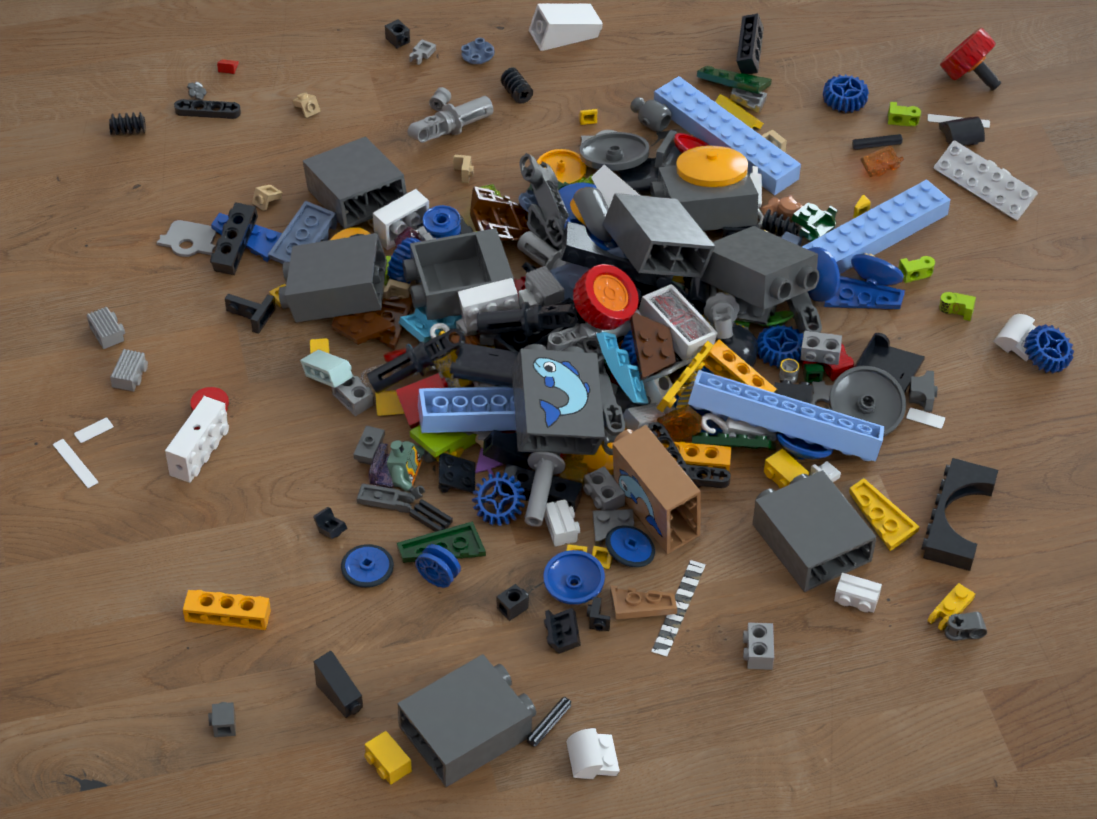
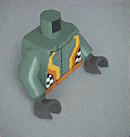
(404, 465)

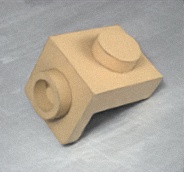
(307, 103)
(463, 163)
(396, 288)

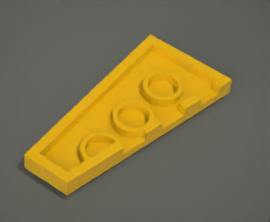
(686, 377)
(885, 517)

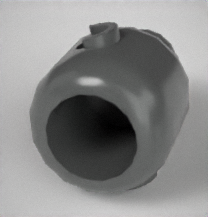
(652, 114)

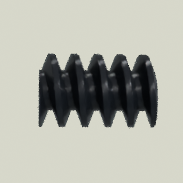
(516, 85)
(127, 123)
(778, 225)

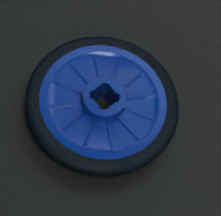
(630, 546)
(378, 570)

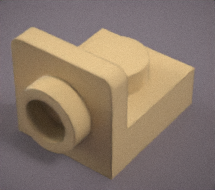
(776, 139)
(264, 195)

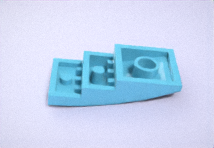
(420, 327)
(621, 368)

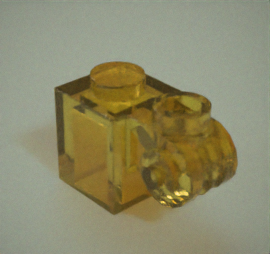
(574, 469)

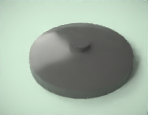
(614, 151)
(869, 396)

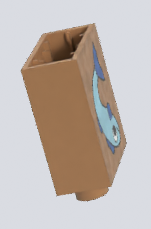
(657, 488)

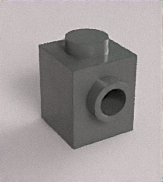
(223, 719)

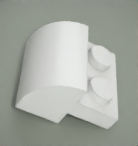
(1014, 334)
(592, 754)

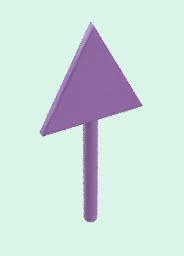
(485, 463)

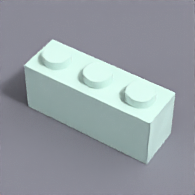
(326, 368)

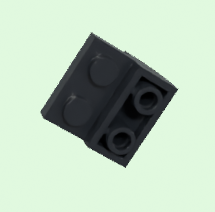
(964, 130)

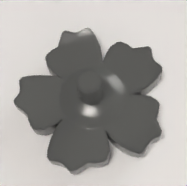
(196, 90)

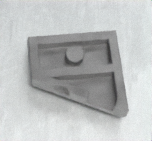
(748, 99)
(607, 519)

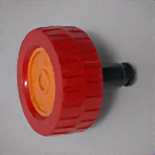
(970, 56)
(605, 297)

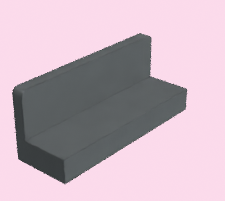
(667, 152)

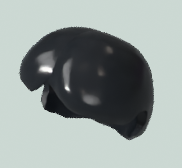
(743, 344)

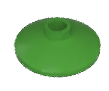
(779, 318)

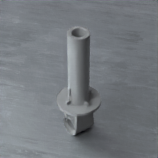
(545, 466)

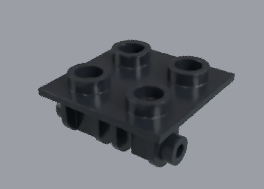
(456, 473)

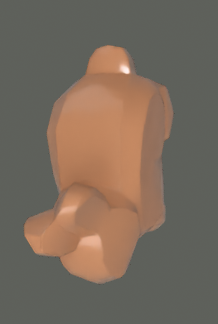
(785, 206)

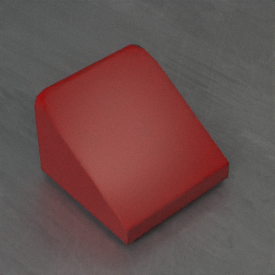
(227, 66)

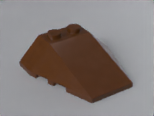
(492, 212)

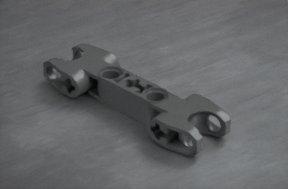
(545, 189)
(805, 313)
(612, 412)

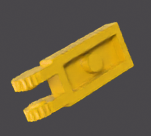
(952, 604)

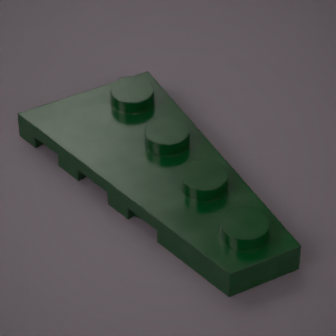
(737, 80)
(738, 442)
(460, 540)

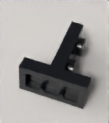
(256, 312)

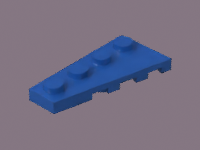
(261, 238)
(859, 294)

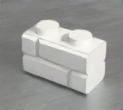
(561, 522)
(857, 593)

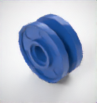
(442, 221)
(437, 565)

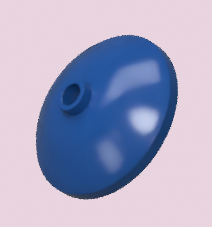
(876, 270)
(828, 276)
(801, 449)
(576, 568)

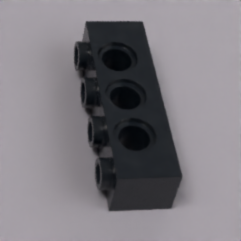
(750, 44)
(247, 217)
(559, 490)

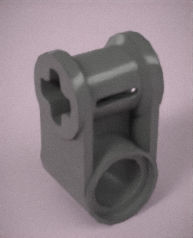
(968, 626)

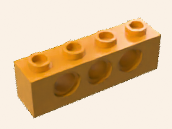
(727, 364)
(704, 454)
(226, 609)

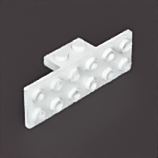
(985, 180)

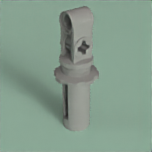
(451, 119)
(540, 251)
(722, 312)
(564, 339)

